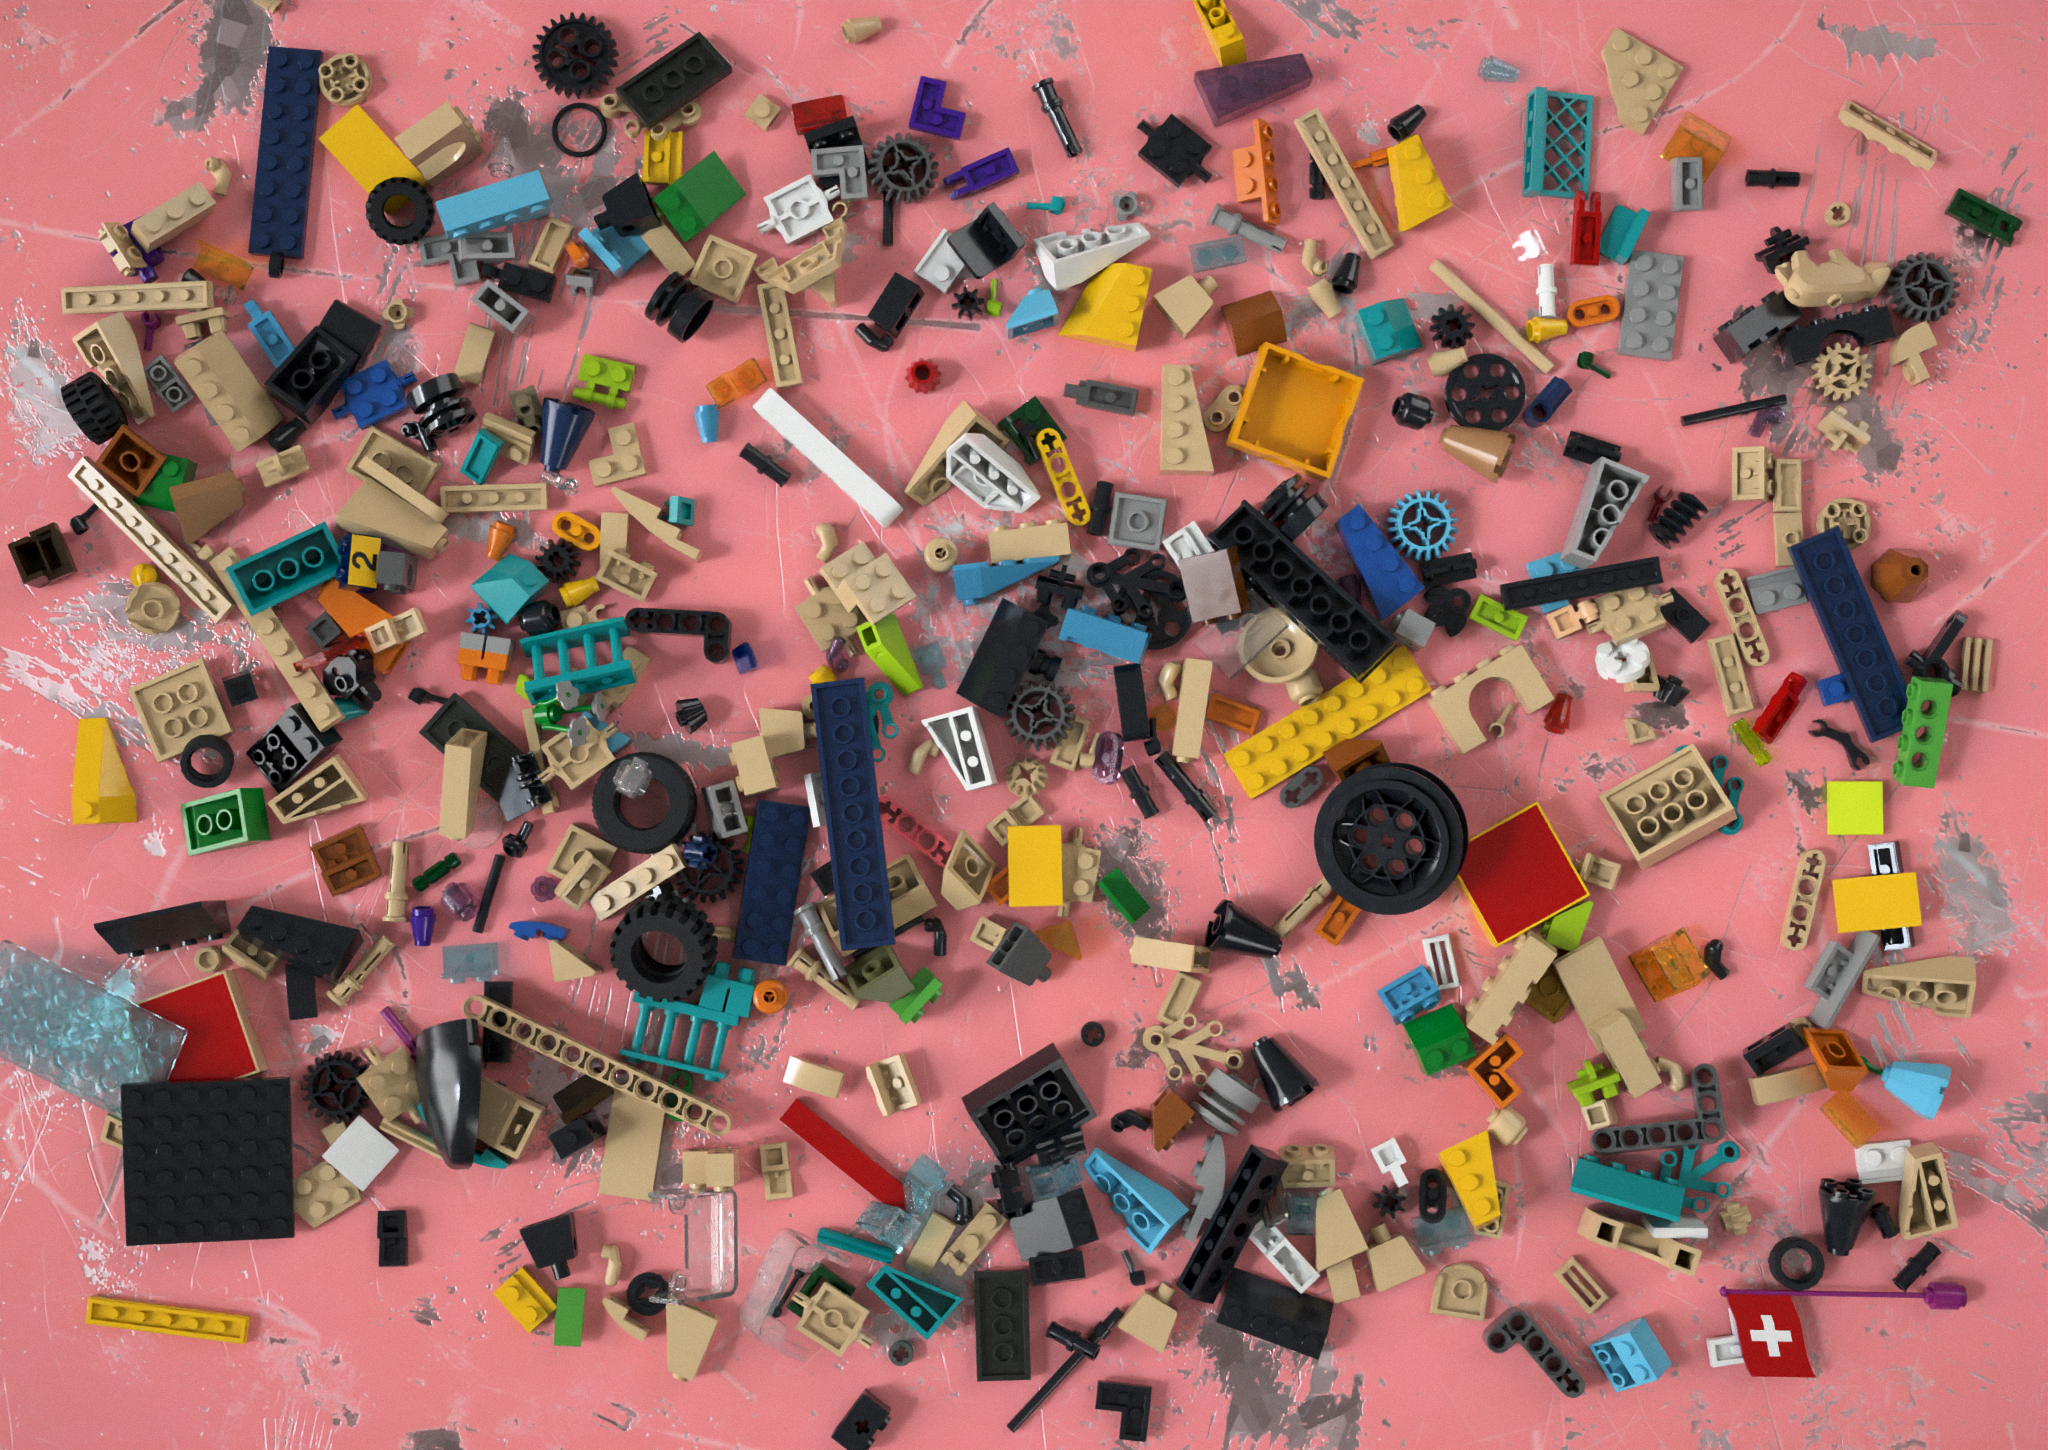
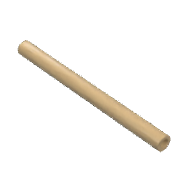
(1491, 316)

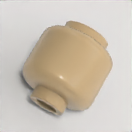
(942, 564)
(1305, 689)
(1506, 1125)

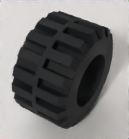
(378, 220)
(93, 407)

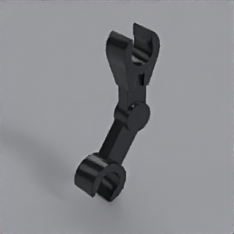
(1843, 739)

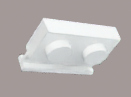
(940, 264)
(1187, 543)
(1881, 1161)

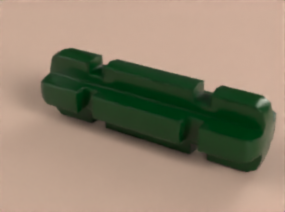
(436, 872)

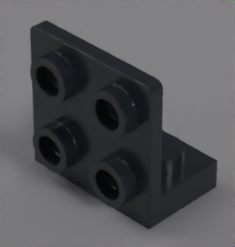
(835, 134)

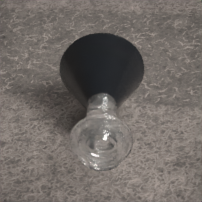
(229, 295)

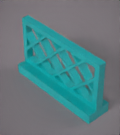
(1537, 138)

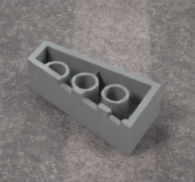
(1600, 509)

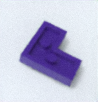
(928, 114)

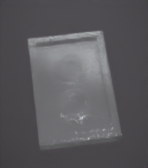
(1238, 641)

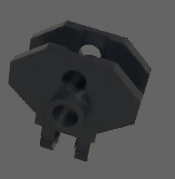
(353, 678)

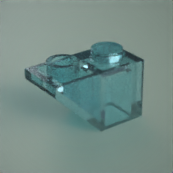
(1053, 1179)
(920, 1182)
(888, 1225)

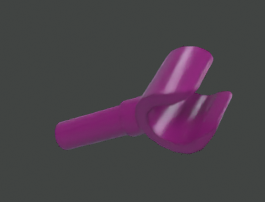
(150, 327)

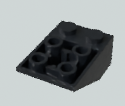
(291, 747)

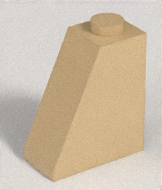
(1170, 955)
(1335, 1231)
(688, 1338)

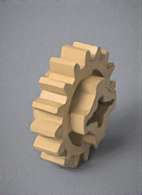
(1848, 381)

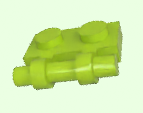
(607, 374)

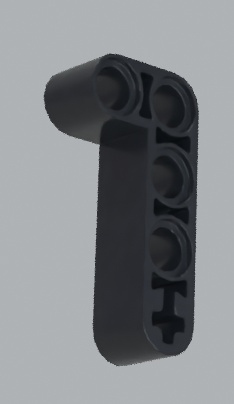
(678, 627)

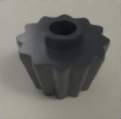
(1671, 690)
(690, 714)

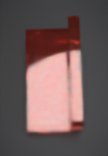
(818, 113)

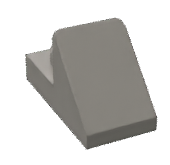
(487, 247)

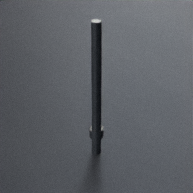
(1101, 1331)

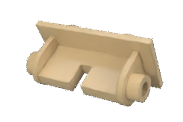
(116, 237)

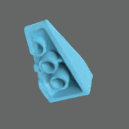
(1144, 1205)

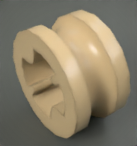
(1845, 214)

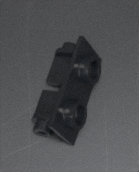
(1589, 449)
(1448, 570)
(1009, 1201)

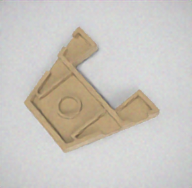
(810, 265)
(323, 1189)

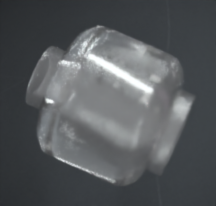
(632, 777)

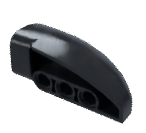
(450, 1087)

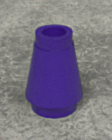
(422, 924)

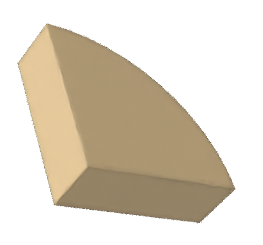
(1638, 731)

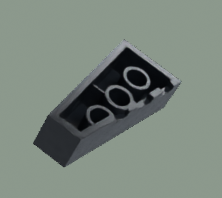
(304, 942)

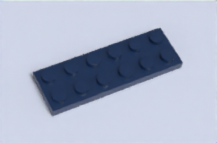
(771, 882)

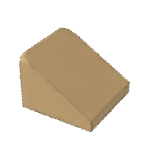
(1600, 1114)

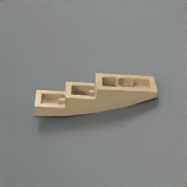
(650, 518)

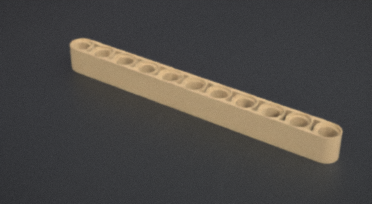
(584, 1064)

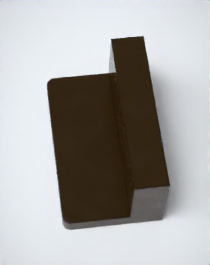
(581, 1097)

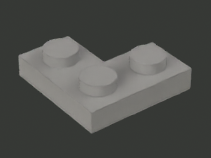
(844, 162)
(441, 250)

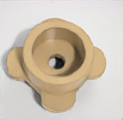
(398, 306)

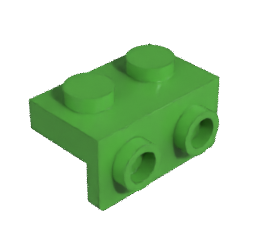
(926, 988)

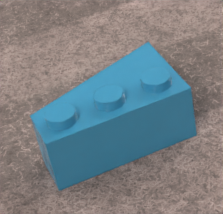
(1106, 634)

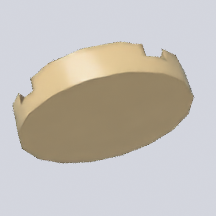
(153, 608)

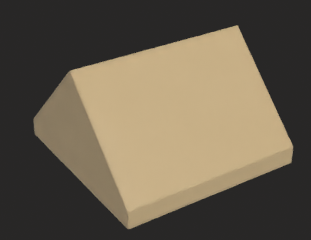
(570, 963)

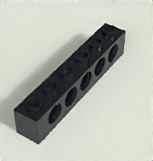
(1232, 1224)

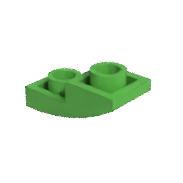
(569, 1317)

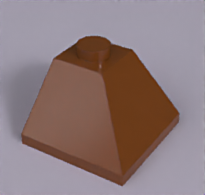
(131, 460)
(1353, 755)

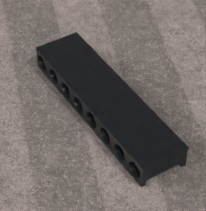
(1305, 592)

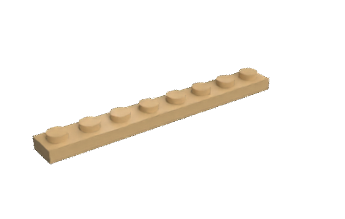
(152, 539)
(284, 652)

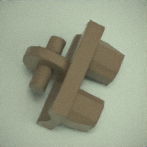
(527, 408)

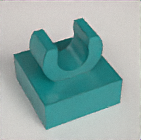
(680, 511)

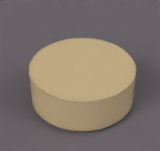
(208, 959)

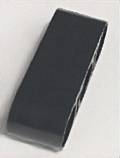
(1131, 702)

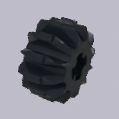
(1461, 329)
(565, 552)

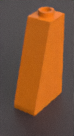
(355, 614)

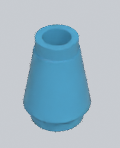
(707, 422)

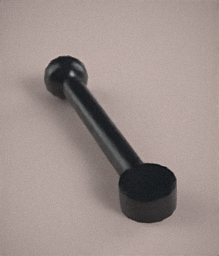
(778, 1310)

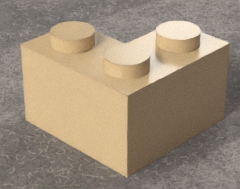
(755, 766)
(712, 1167)

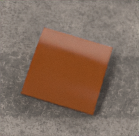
(346, 860)

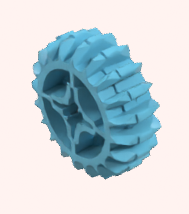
(1421, 514)

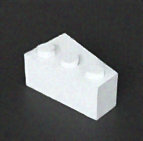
(964, 745)

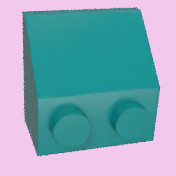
(1387, 330)

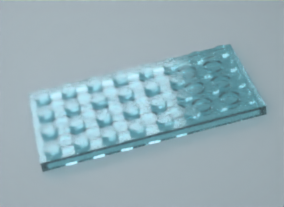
(79, 1031)

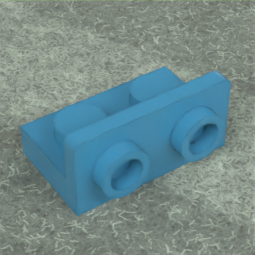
(1410, 995)

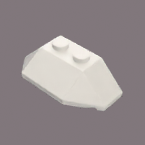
(989, 474)

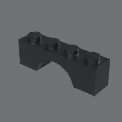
(1866, 328)

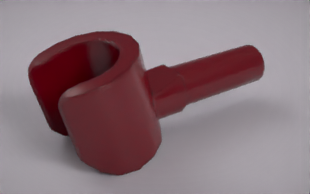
(1659, 501)

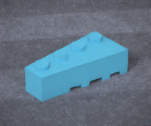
(494, 206)

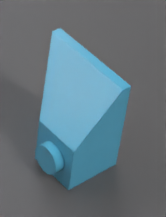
(1033, 314)

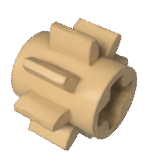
(1735, 1218)

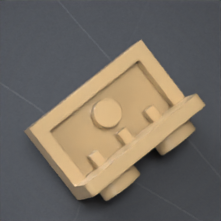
(626, 575)
(893, 1084)

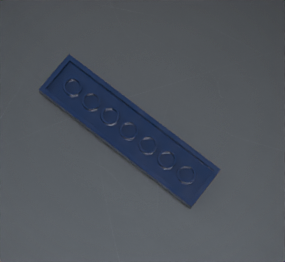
(285, 152)
(1852, 631)

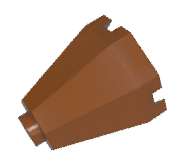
(1899, 575)

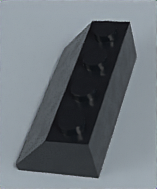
(1003, 657)
(1274, 1313)

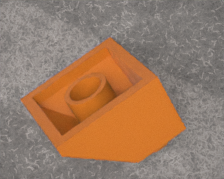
(1835, 1058)

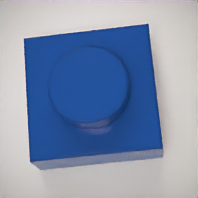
(1832, 690)

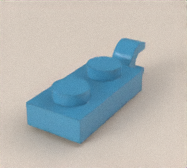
(269, 333)

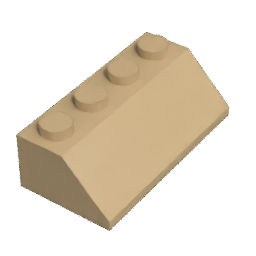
(229, 390)
(908, 896)

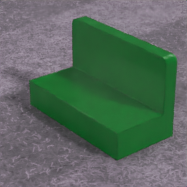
(1123, 895)

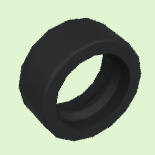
(203, 780)
(1816, 1269)

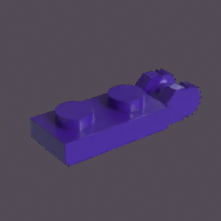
(983, 173)

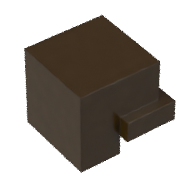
(42, 556)

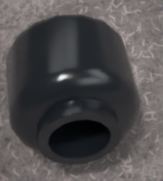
(1412, 411)
(539, 618)

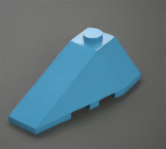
(982, 581)

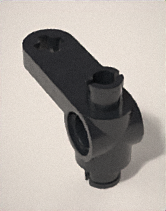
(1936, 650)

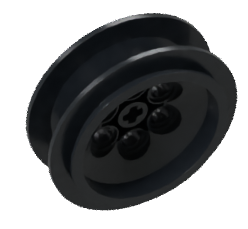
(1436, 823)

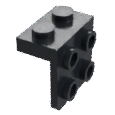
(986, 242)

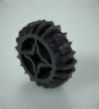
(702, 878)
(340, 1096)

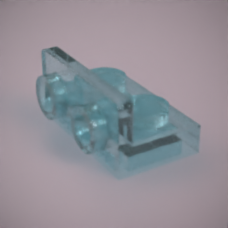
(470, 961)

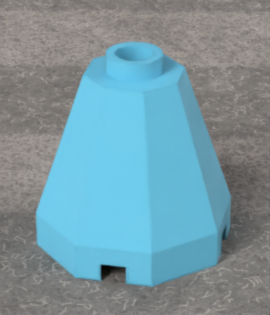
(1917, 1085)

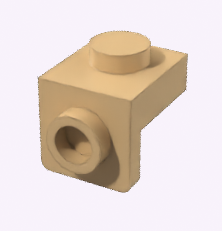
(1599, 871)

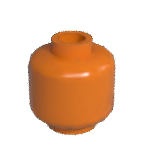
(779, 992)

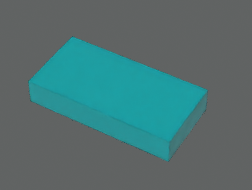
(482, 456)

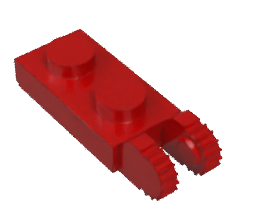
(1586, 230)

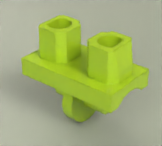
(1591, 1079)

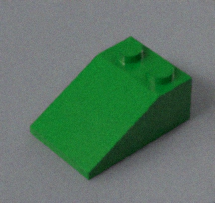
(698, 196)
(225, 821)

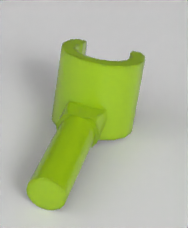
(993, 307)

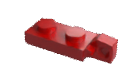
(1780, 708)

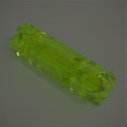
(1751, 742)

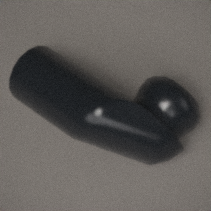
(872, 340)
(414, 430)
(940, 936)
(1712, 958)
(1128, 1118)
(963, 1205)

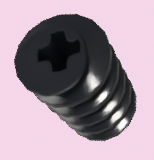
(1676, 518)

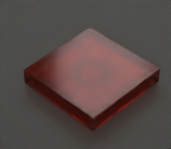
(329, 652)

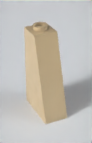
(384, 514)
(1191, 709)
(461, 782)

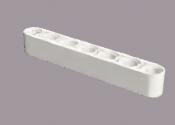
(828, 458)

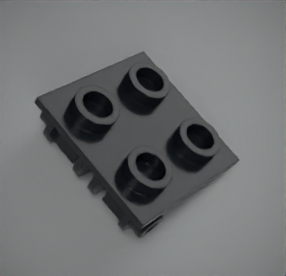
(519, 786)

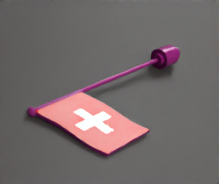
(1773, 1334)

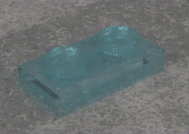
(1217, 254)

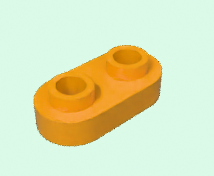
(577, 532)

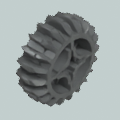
(899, 158)
(1923, 267)
(1050, 719)

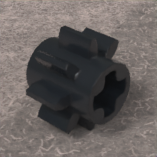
(963, 311)
(1396, 1205)

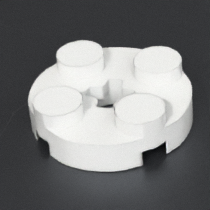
(1630, 670)

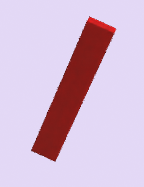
(844, 1154)

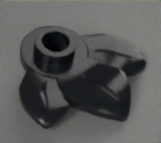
(1444, 612)

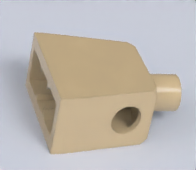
(1186, 303)
(785, 731)
(1391, 1259)
(1151, 1317)

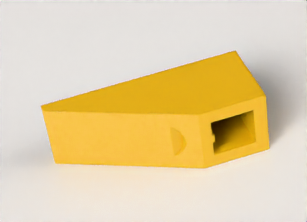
(1221, 32)

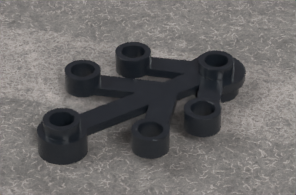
(1133, 581)

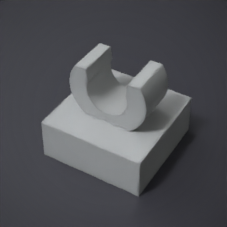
(581, 278)

